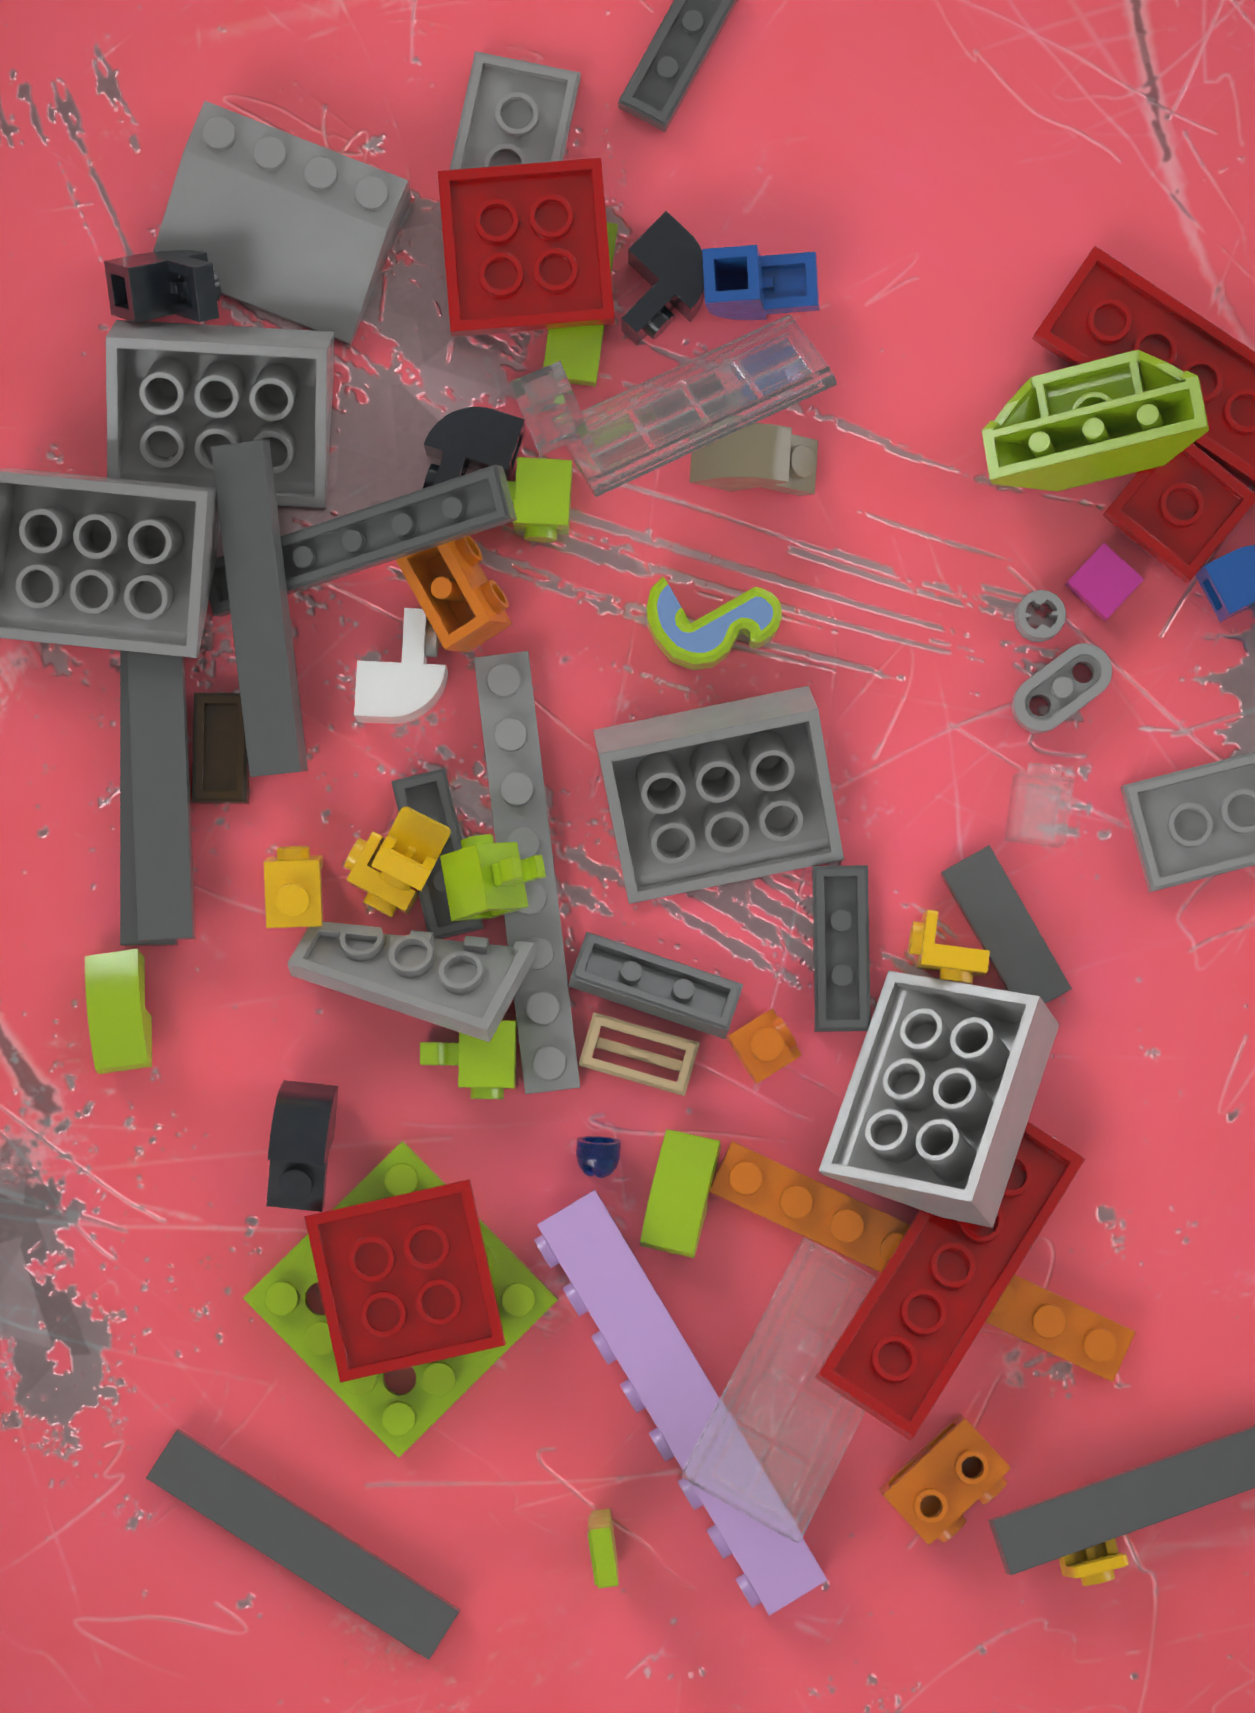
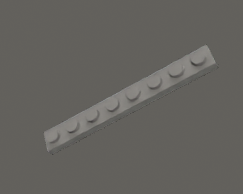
(522, 817)

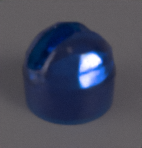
(598, 1155)

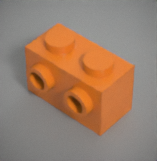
(456, 594)
(946, 1481)

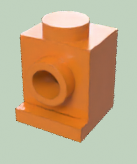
(764, 1045)

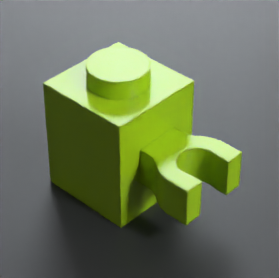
(542, 498)
(488, 878)
(482, 1064)

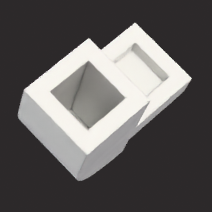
(405, 689)

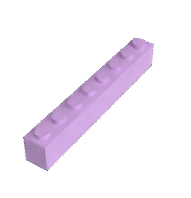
(668, 1384)

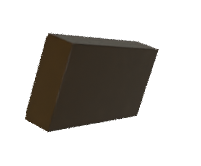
(219, 750)

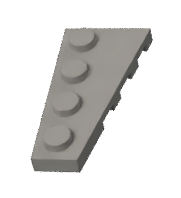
(428, 978)

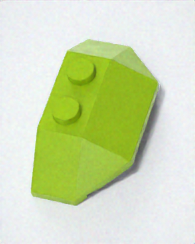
(1094, 423)

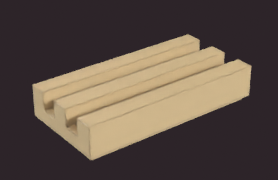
(684, 1067)

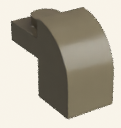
(758, 457)

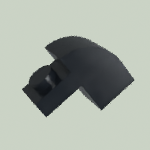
(674, 268)
(163, 285)
(473, 441)
(301, 1145)

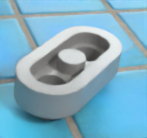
(1060, 689)

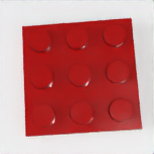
(526, 247)
(405, 1280)

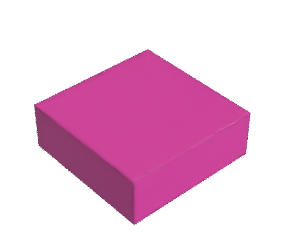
(1104, 582)

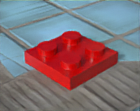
(1181, 510)

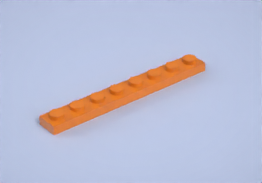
(872, 1237)

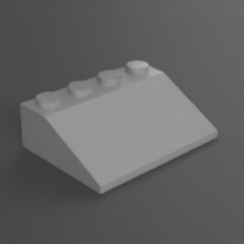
(284, 220)
(205, 386)
(106, 561)
(719, 794)
(941, 1095)

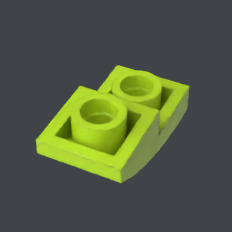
(117, 1012)
(680, 1193)

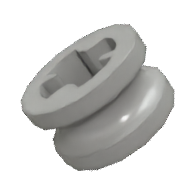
(1037, 599)

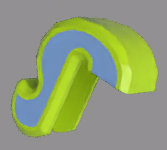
(712, 636)

